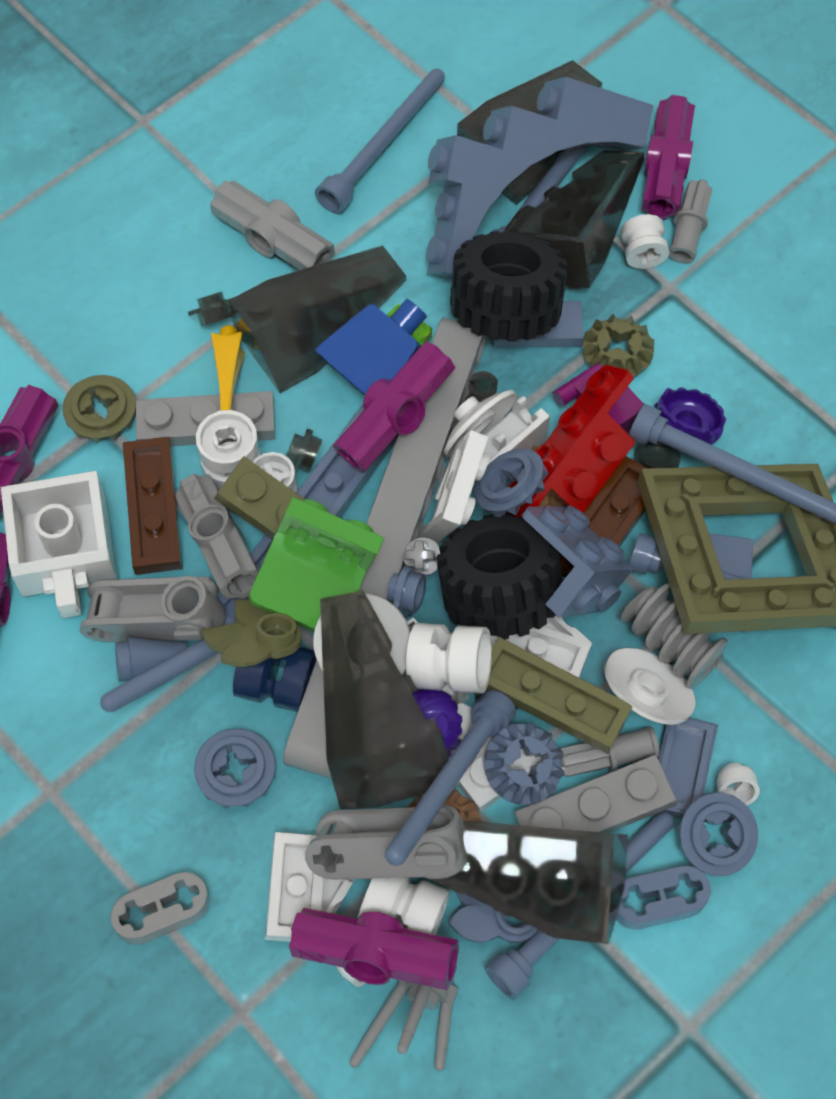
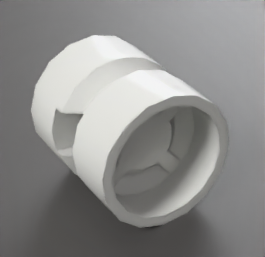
(223, 442)
(449, 658)
(414, 906)

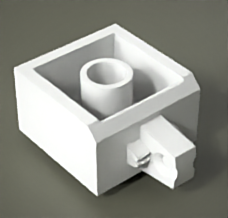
(58, 537)

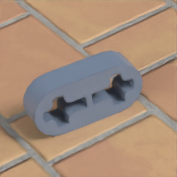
(663, 909)

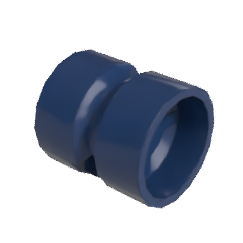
(260, 681)

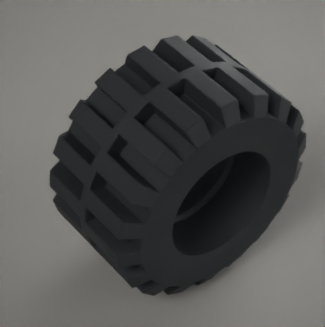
(508, 286)
(499, 575)

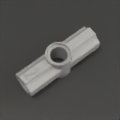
(270, 226)
(217, 536)

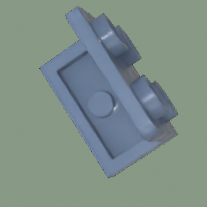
(597, 561)

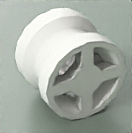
(644, 241)

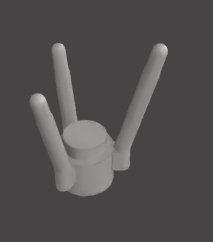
(421, 997)

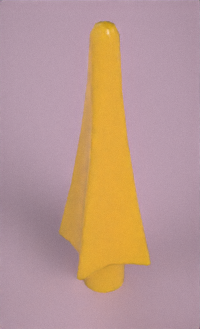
(228, 362)

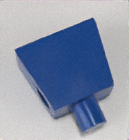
(373, 344)

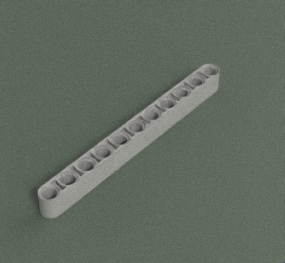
(397, 517)

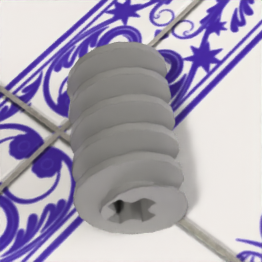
(662, 623)

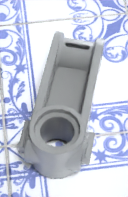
(152, 609)
(366, 833)

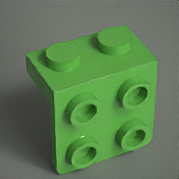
(312, 559)

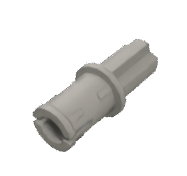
(690, 222)
(422, 555)
(627, 749)

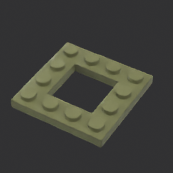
(704, 599)

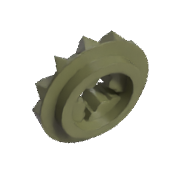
(638, 350)
(109, 391)

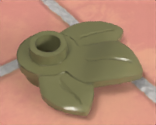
(253, 636)

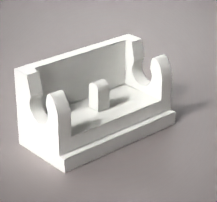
(517, 431)

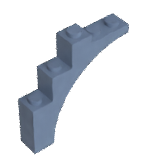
(516, 139)

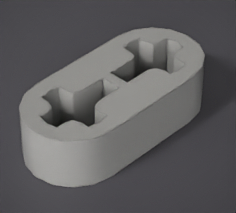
(155, 897)

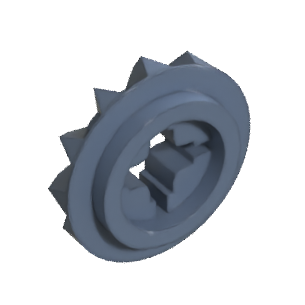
(519, 465)
(247, 749)
(516, 785)
(739, 831)

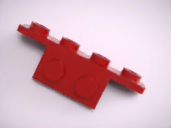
(585, 443)

